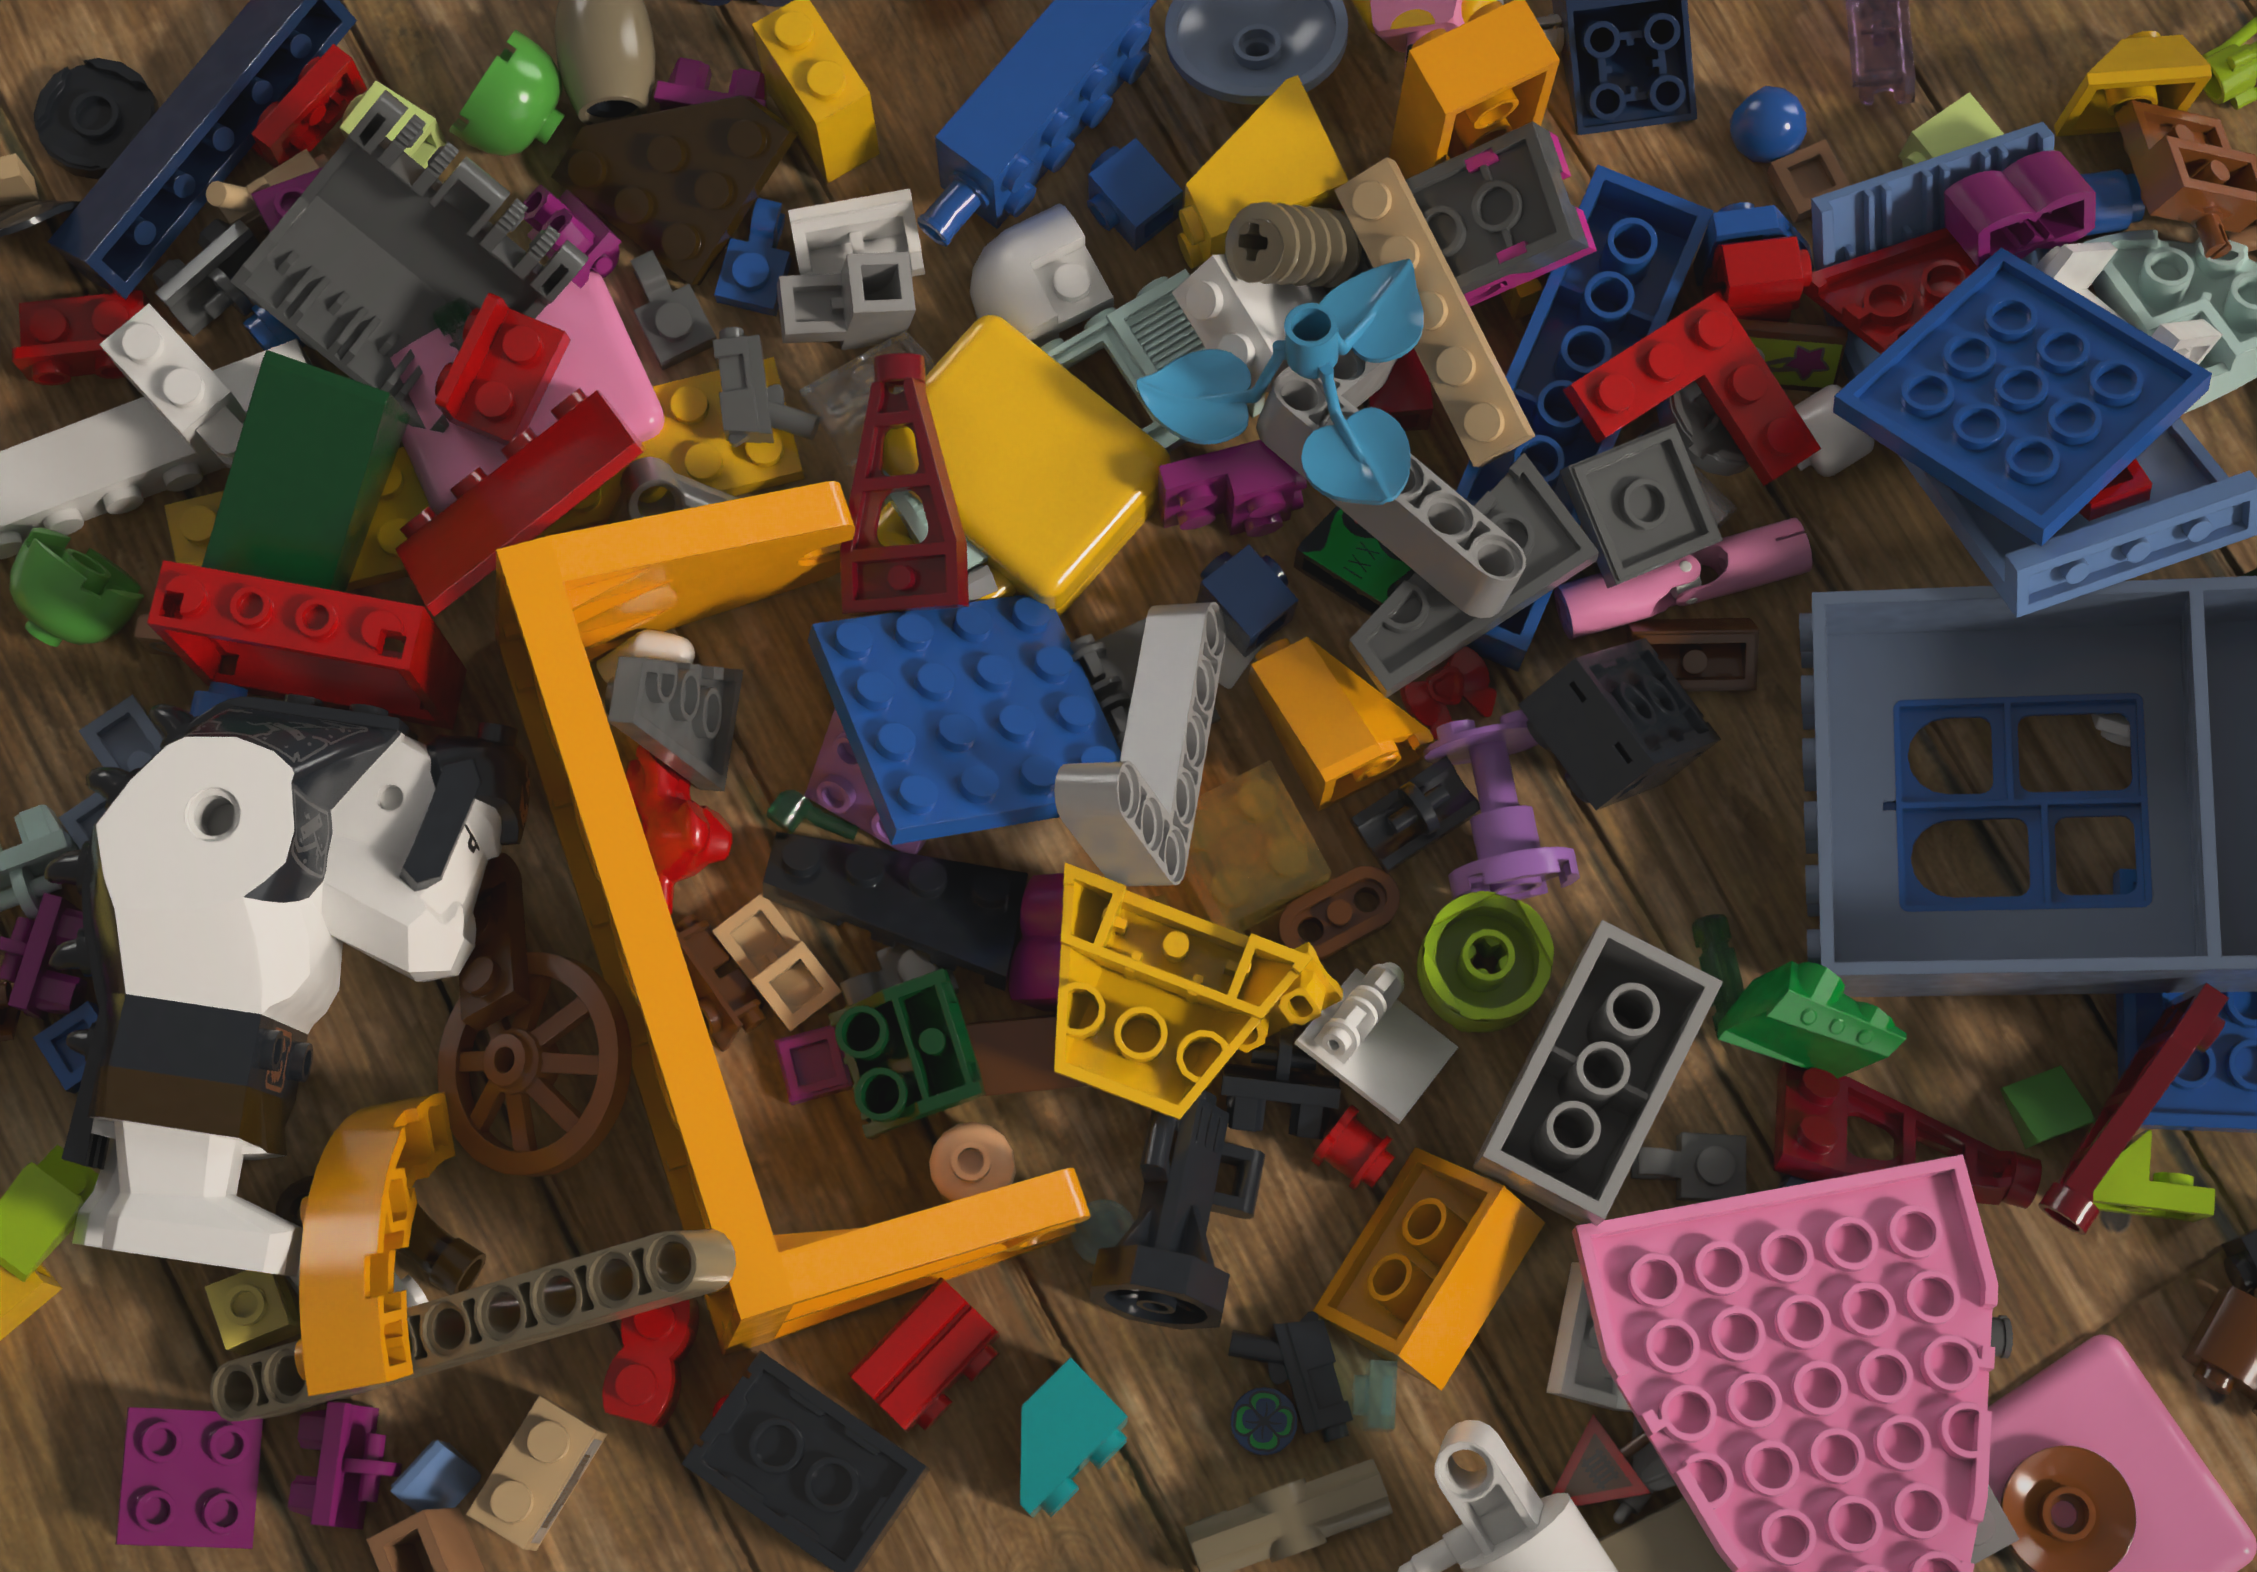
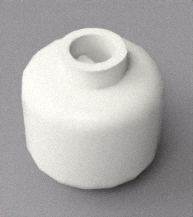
(1838, 439)

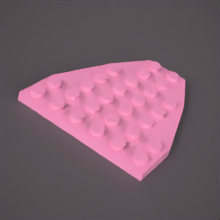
(1811, 1364)

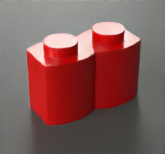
(1760, 277)
(646, 1373)

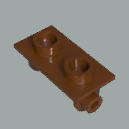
(724, 1001)

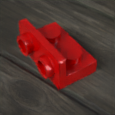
(309, 109)
(64, 336)
(499, 371)

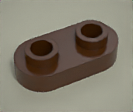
(1336, 914)

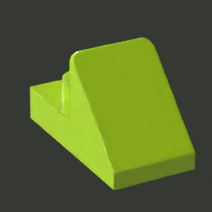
(2168, 1196)
(41, 1211)

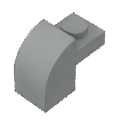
(858, 307)

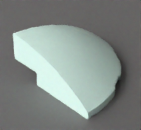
(2174, 282)

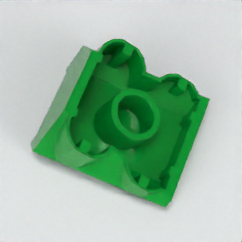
(1809, 1021)

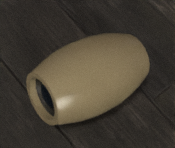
(605, 57)

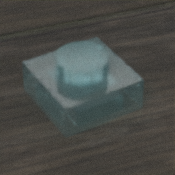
(1376, 1396)

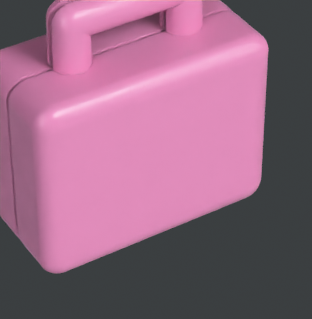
(595, 359)
(2107, 1406)

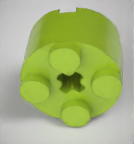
(1493, 926)

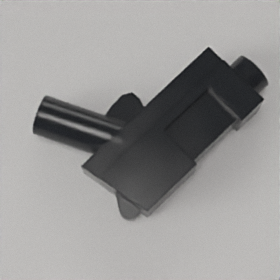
(1305, 1359)

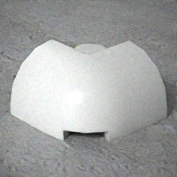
(1039, 277)

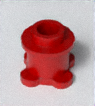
(1355, 1150)

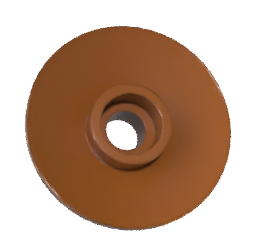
(2102, 1506)

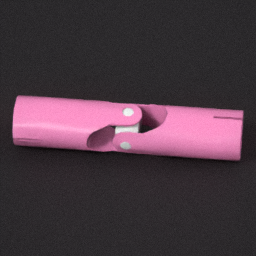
(1739, 560)

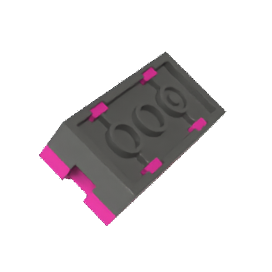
(1501, 213)

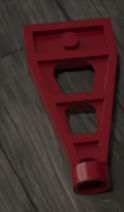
(911, 575)
(2184, 1026)
(1813, 1137)

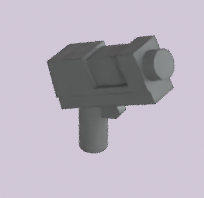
(746, 402)

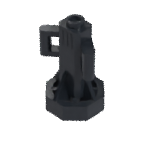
(1164, 1261)

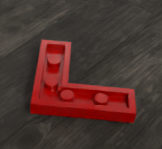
(1716, 352)

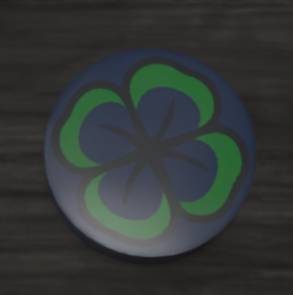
(1263, 1421)

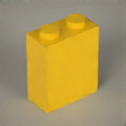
(816, 88)

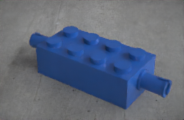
(1034, 109)

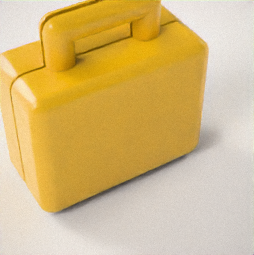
(1035, 464)

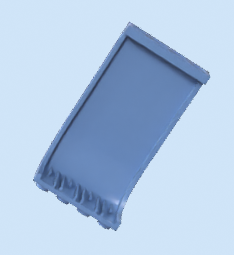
(2191, 497)

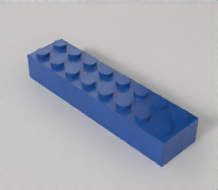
(1579, 323)

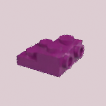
(1241, 481)

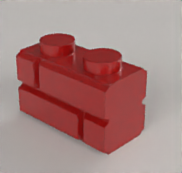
(926, 1357)

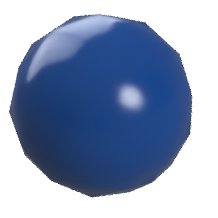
(1768, 125)

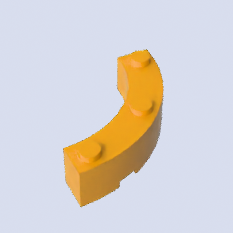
(351, 1229)

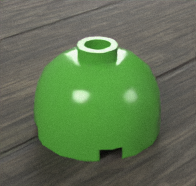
(513, 101)
(70, 592)

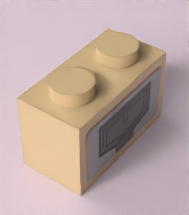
(536, 1474)

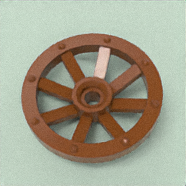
(527, 1063)

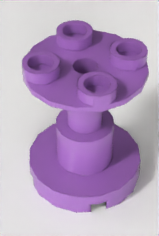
(1504, 831)

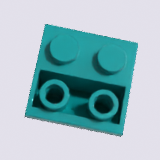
(1063, 1431)

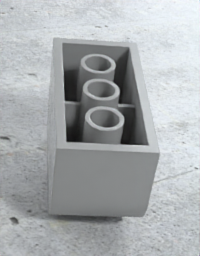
(1597, 1075)

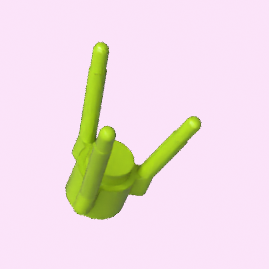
(2234, 69)

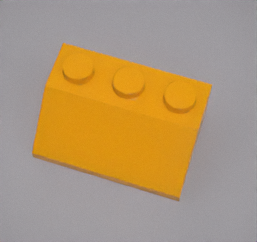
(1429, 1266)

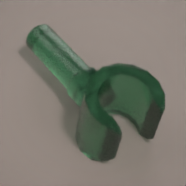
(792, 808)

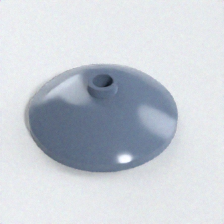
(1252, 46)

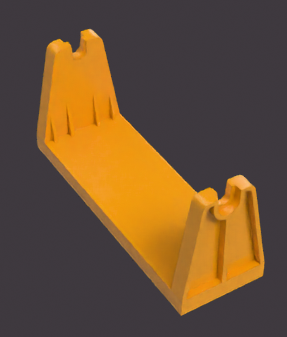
(556, 613)

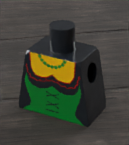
(1351, 562)

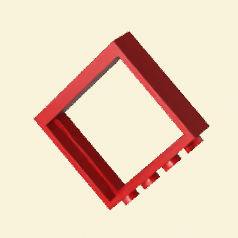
(308, 642)

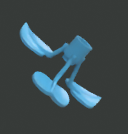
(1356, 458)

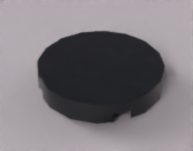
(92, 115)

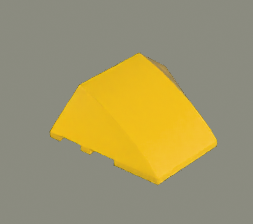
(1156, 994)

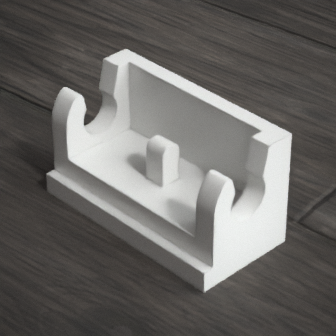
(855, 226)

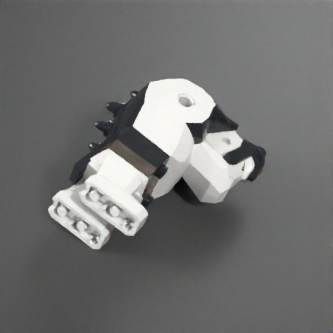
(221, 937)

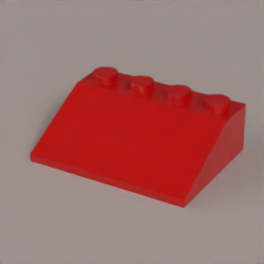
(518, 499)

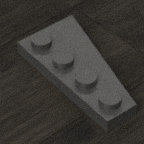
(1423, 628)
(678, 714)

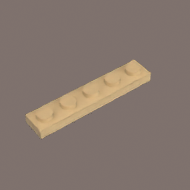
(1451, 342)

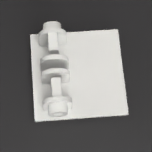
(1378, 1042)

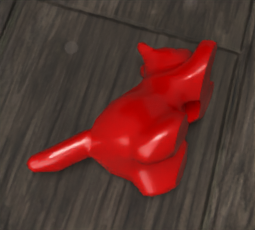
(677, 829)

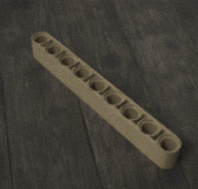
(503, 1317)

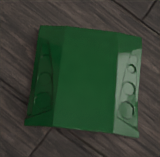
(908, 1052)

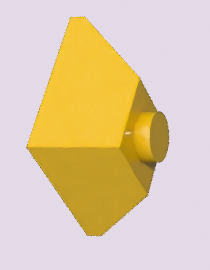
(2137, 68)

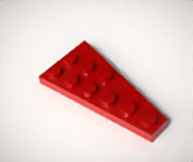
(1897, 286)

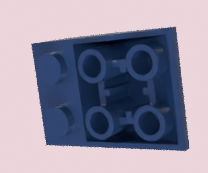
(1627, 63)

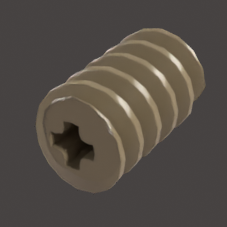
(1292, 245)

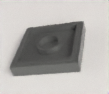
(1641, 505)

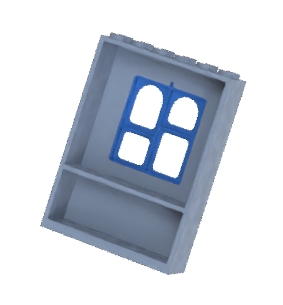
(2155, 651)

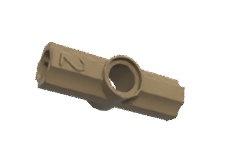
(1289, 1519)

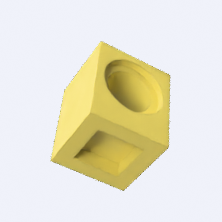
(254, 1310)

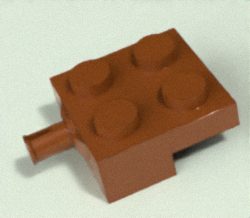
(2190, 171)

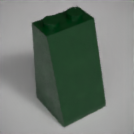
(305, 476)

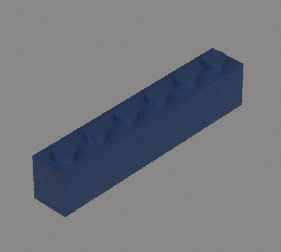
(194, 140)

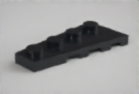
(935, 905)

